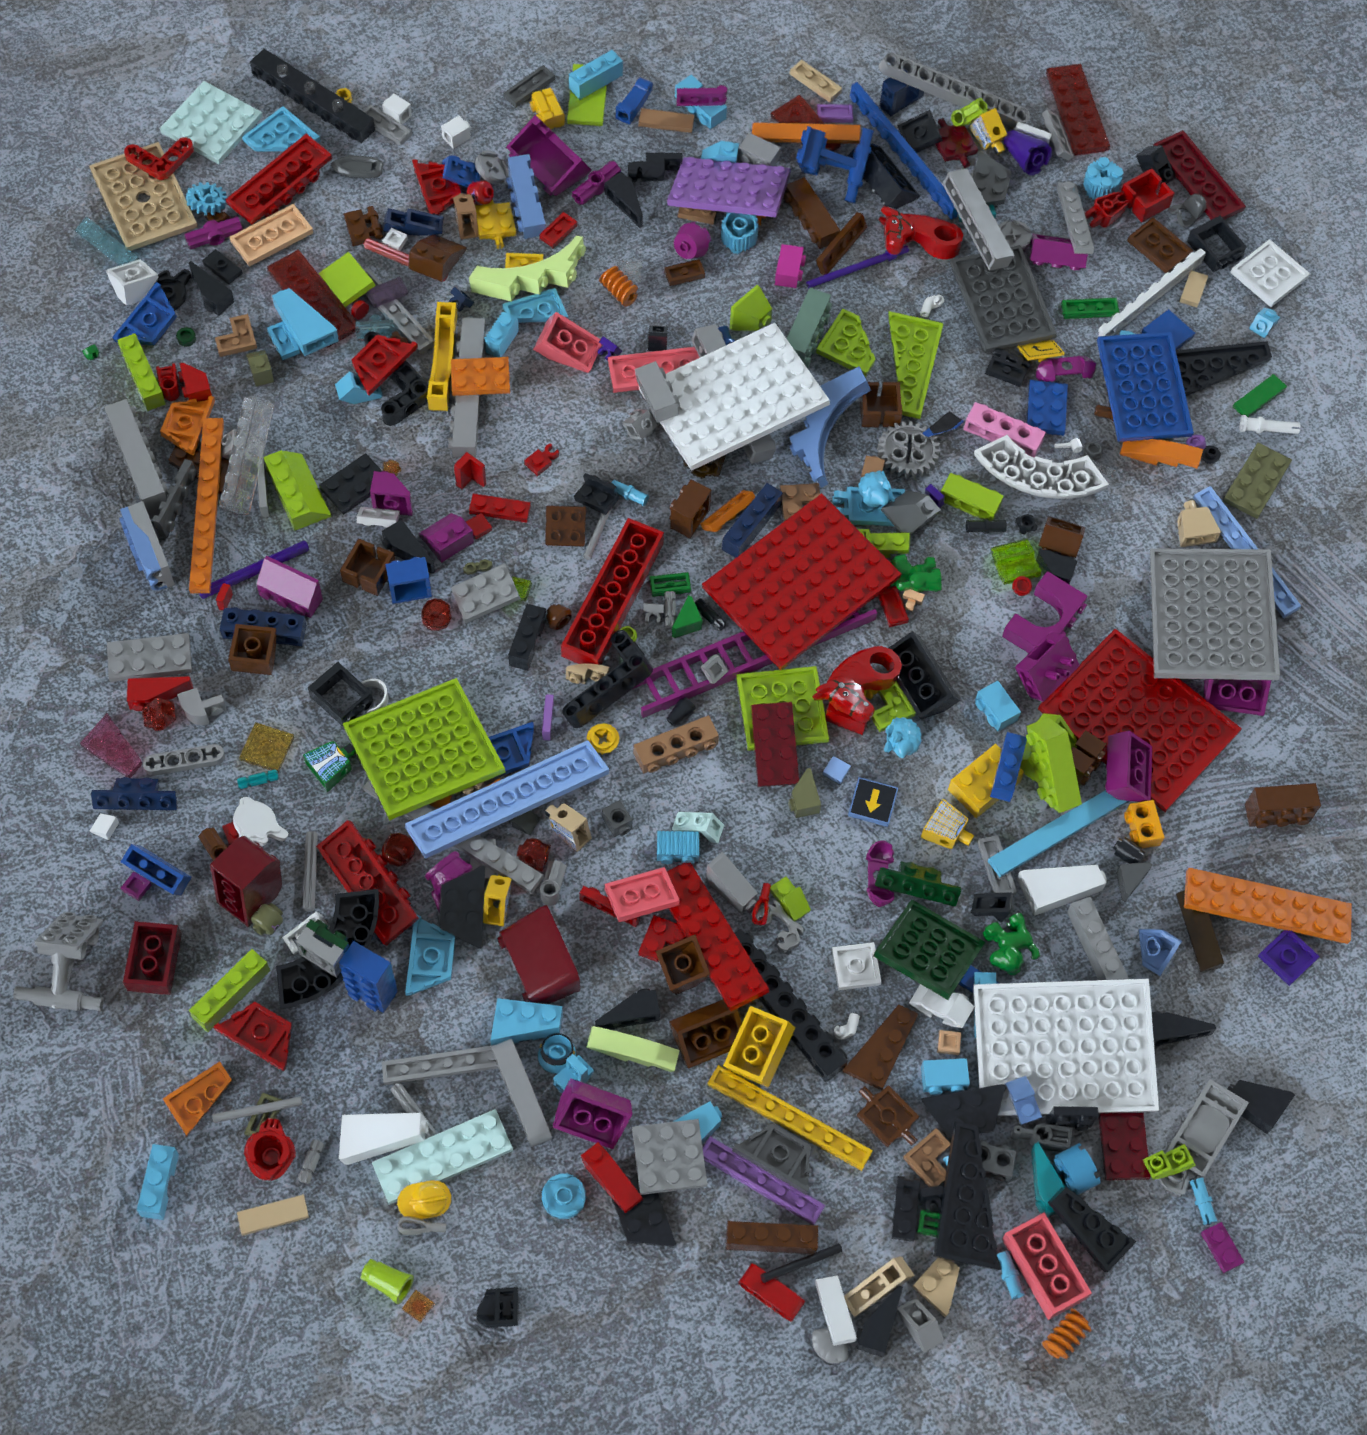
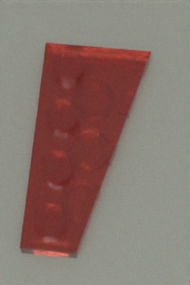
(799, 112)

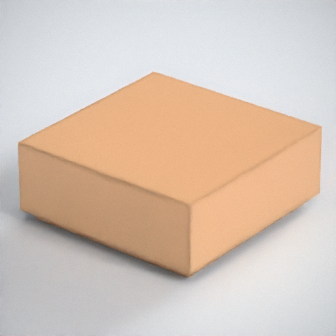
(949, 1042)

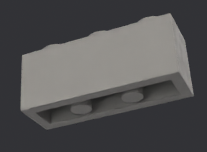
(657, 391)

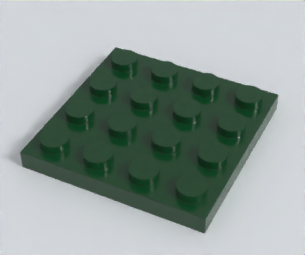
(929, 949)

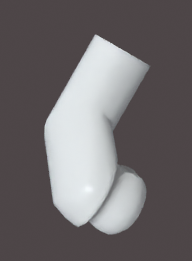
(931, 303)
(849, 1029)

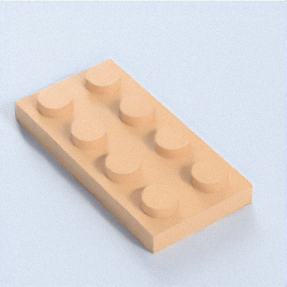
(271, 235)

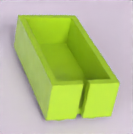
(1053, 765)

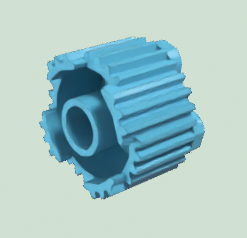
(1102, 178)
(739, 231)

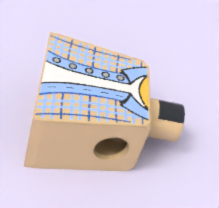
(569, 825)

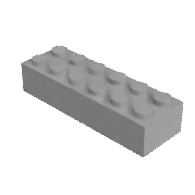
(137, 455)

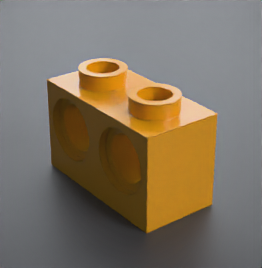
(1148, 824)

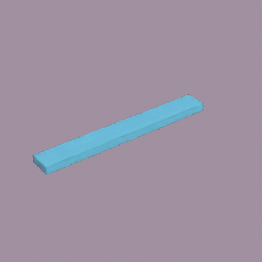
(1054, 833)

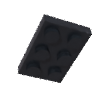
(351, 484)

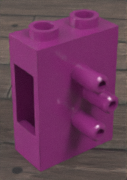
(1047, 666)

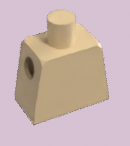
(1196, 525)

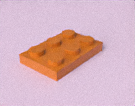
(480, 376)

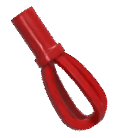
(763, 898)

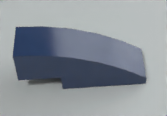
(413, 222)

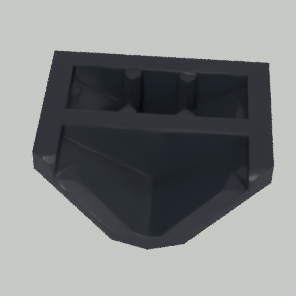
(499, 1308)

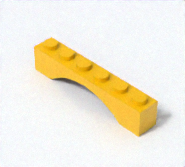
(444, 344)

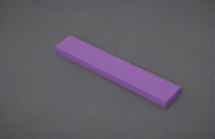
(762, 1181)

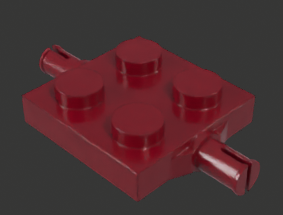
(956, 143)

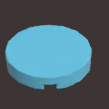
(563, 1196)

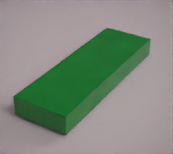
(1089, 308)
(1259, 396)

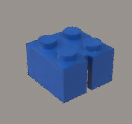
(408, 580)

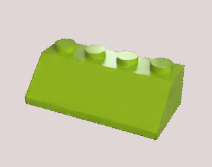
(296, 488)

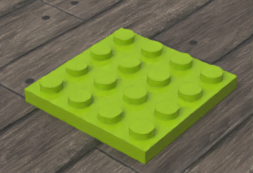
(780, 686)

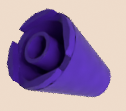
(1028, 151)

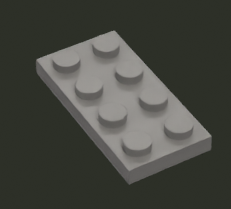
(149, 657)

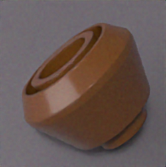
(558, 616)

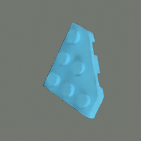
(278, 132)

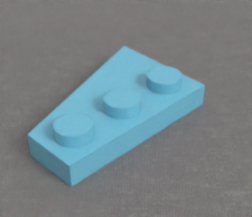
(536, 307)

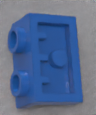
(460, 171)

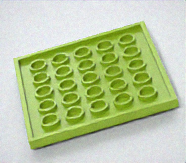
(423, 748)

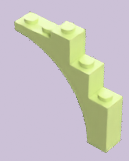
(532, 278)

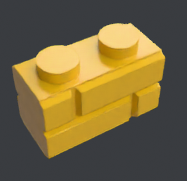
(547, 108)

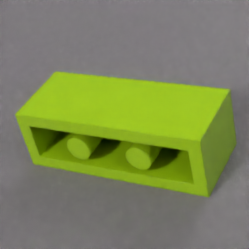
(971, 497)

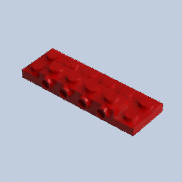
(280, 180)
(362, 869)

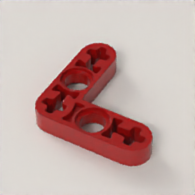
(159, 163)

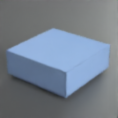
(836, 770)

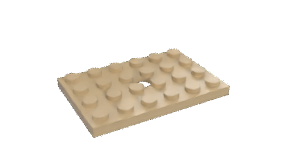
(136, 221)

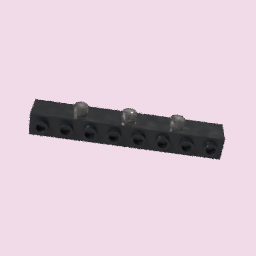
(312, 96)

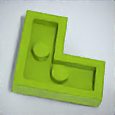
(896, 706)

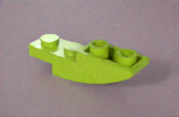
(889, 542)

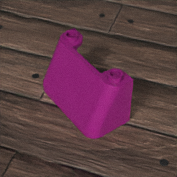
(550, 157)

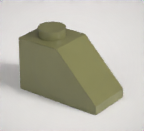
(260, 368)
(805, 797)

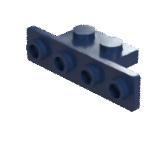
(134, 795)

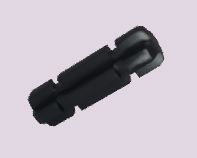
(710, 615)

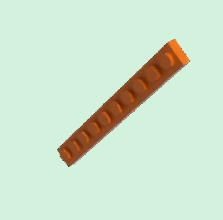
(206, 506)

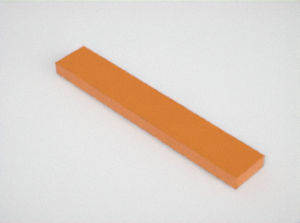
(792, 132)

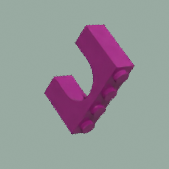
(1061, 596)

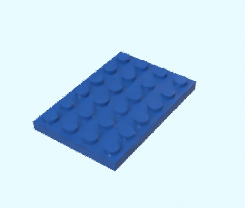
(1144, 386)

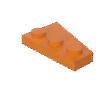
(197, 1096)

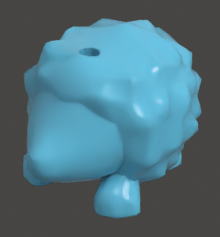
(875, 489)
(902, 737)

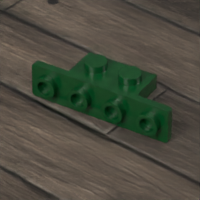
(918, 882)

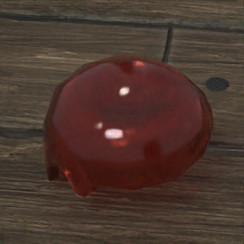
(436, 614)
(398, 849)

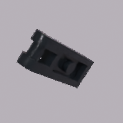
(905, 1209)

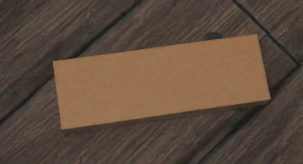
(666, 120)

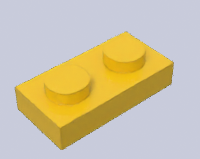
(521, 259)

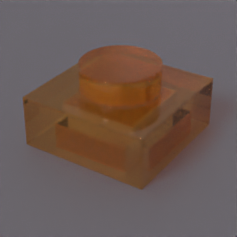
(418, 1306)

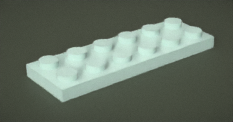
(443, 1155)

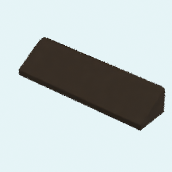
(1201, 937)

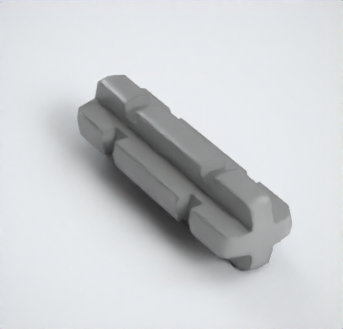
(670, 609)
(310, 1161)

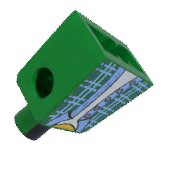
(329, 763)

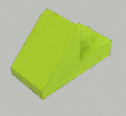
(790, 898)

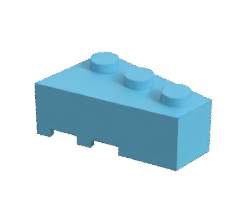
(524, 1021)

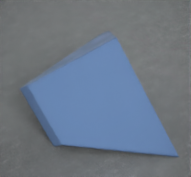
(1157, 949)

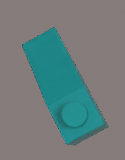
(1046, 1180)

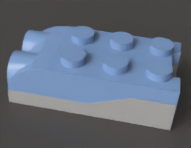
(145, 546)

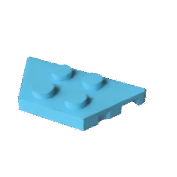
(429, 957)

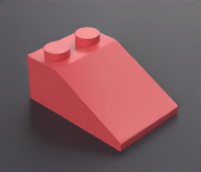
(567, 343)

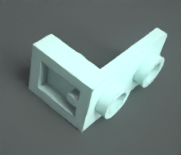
(704, 823)

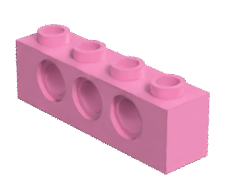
(999, 421)

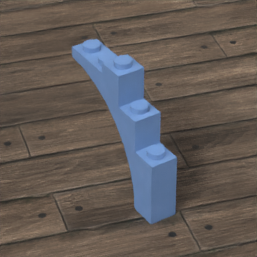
(811, 442)

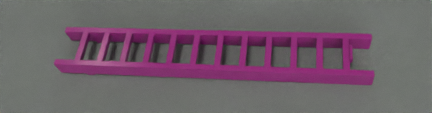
(720, 647)

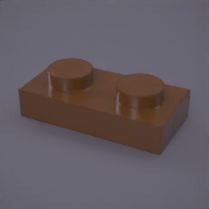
(684, 272)

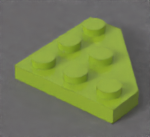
(847, 343)

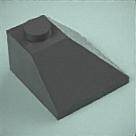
(911, 511)

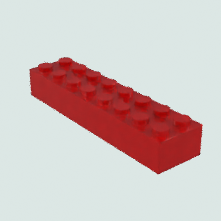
(612, 593)

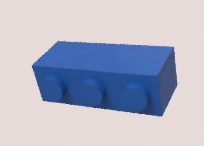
(1008, 767)
(156, 869)

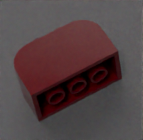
(245, 878)

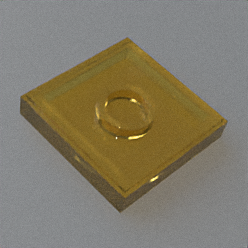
(266, 747)

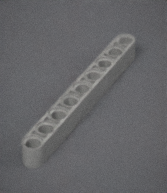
(946, 87)

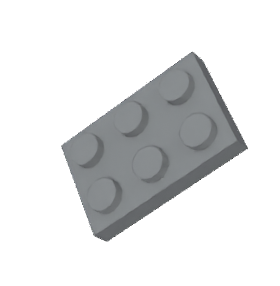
(485, 593)

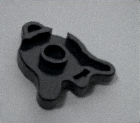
(174, 286)

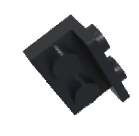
(597, 494)

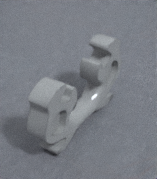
(790, 939)

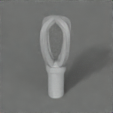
(428, 1226)

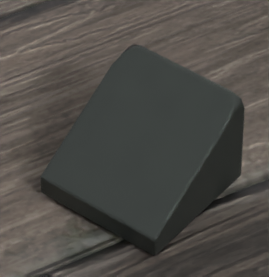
(526, 822)

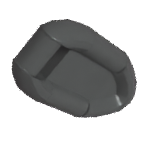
(358, 166)

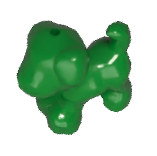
(918, 577)
(1009, 943)

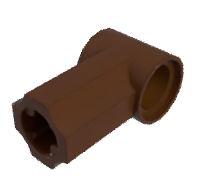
(212, 842)

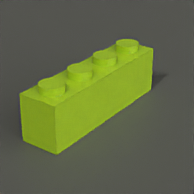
(141, 372)
(229, 990)

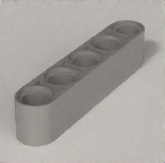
(521, 1093)

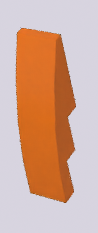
(1162, 451)

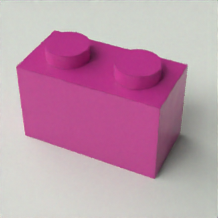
(789, 265)

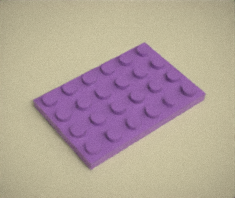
(729, 187)

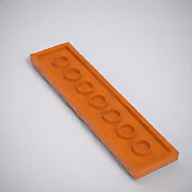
(1268, 905)

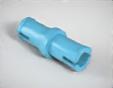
(630, 493)
(1203, 1201)
(1010, 1275)

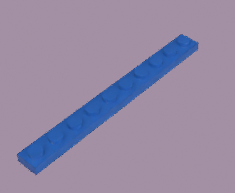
(903, 149)

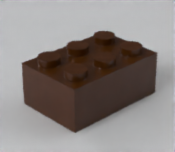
(1282, 805)

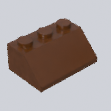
(706, 1032)

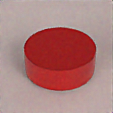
(359, 309)

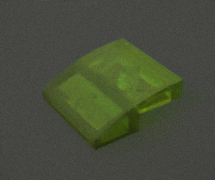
(1015, 560)

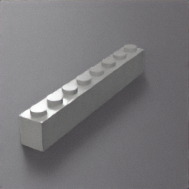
(707, 340)
(467, 407)

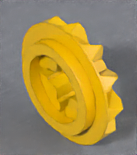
(602, 730)

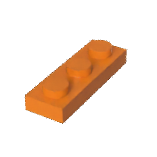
(728, 511)

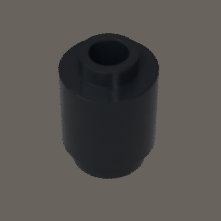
(1128, 851)

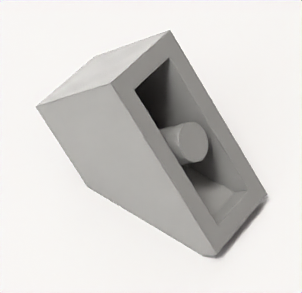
(921, 1324)

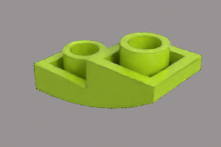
(1169, 1163)

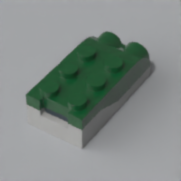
(322, 946)

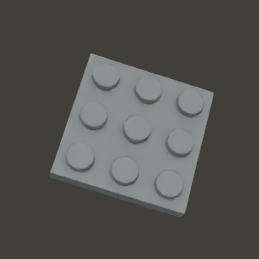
(669, 1156)

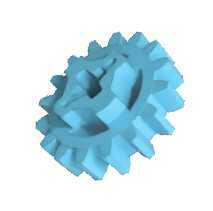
(206, 198)

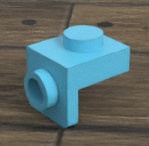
(1264, 322)

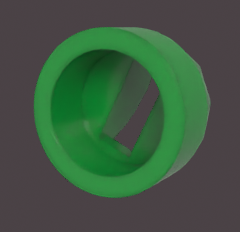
(91, 351)

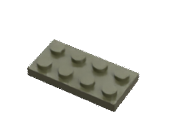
(1257, 480)

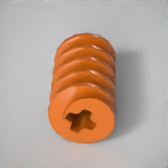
(619, 286)
(1066, 1335)

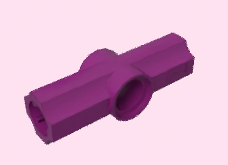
(595, 183)
(213, 232)

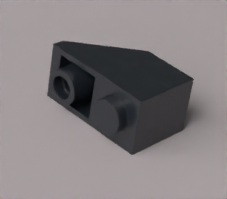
(1156, 158)
(1056, 564)

